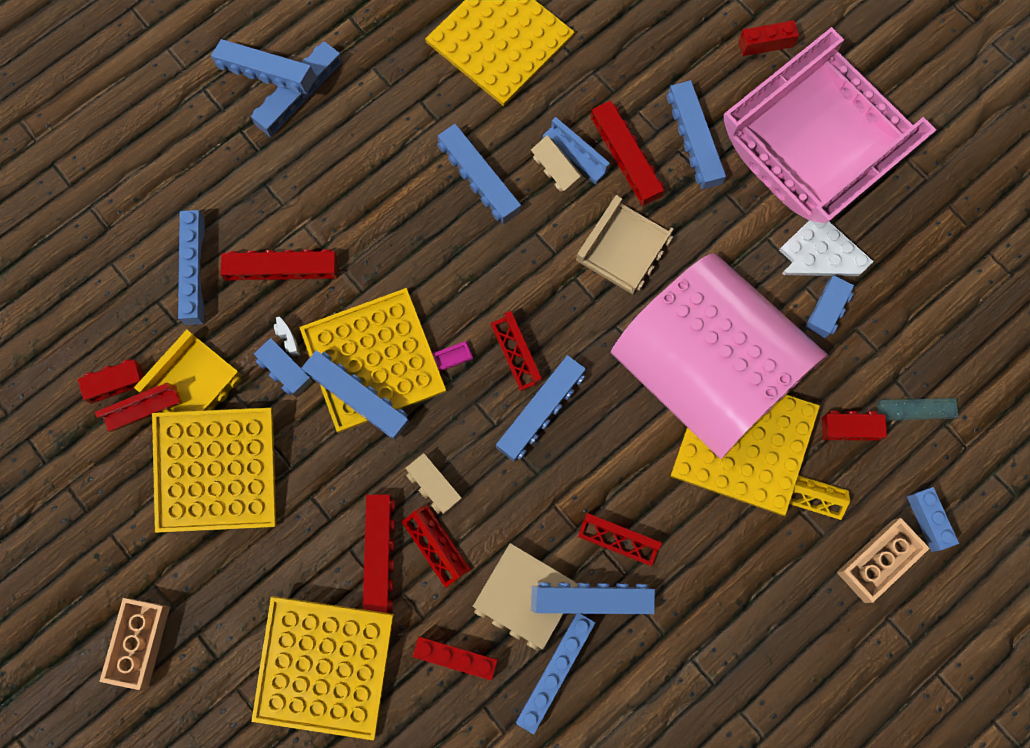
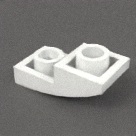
(285, 334)

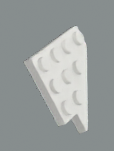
(823, 251)

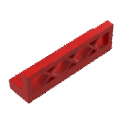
(522, 348)
(139, 406)
(622, 532)
(438, 543)

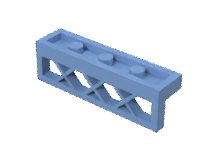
(578, 151)

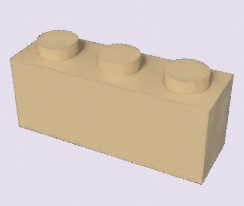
(557, 165)
(433, 485)

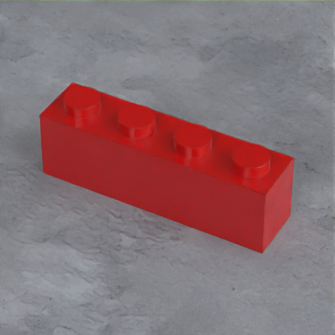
(455, 658)

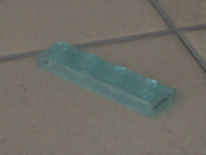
(918, 409)

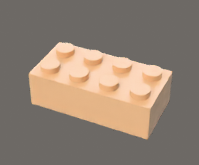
(883, 560)
(135, 644)

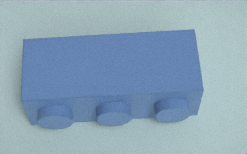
(830, 307)
(282, 368)
(932, 520)

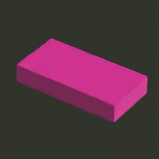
(452, 356)

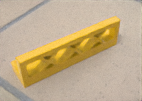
(826, 493)

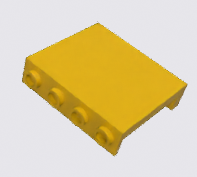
(196, 371)

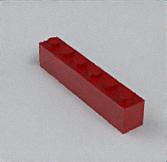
(627, 153)
(278, 265)
(378, 553)

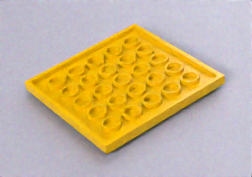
(500, 43)
(382, 348)
(761, 464)
(214, 470)
(322, 668)

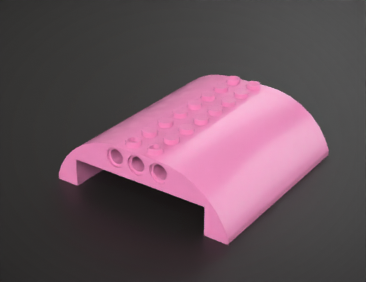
(820, 131)
(716, 352)

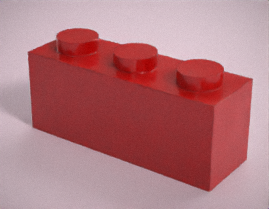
(768, 38)
(110, 381)
(853, 426)

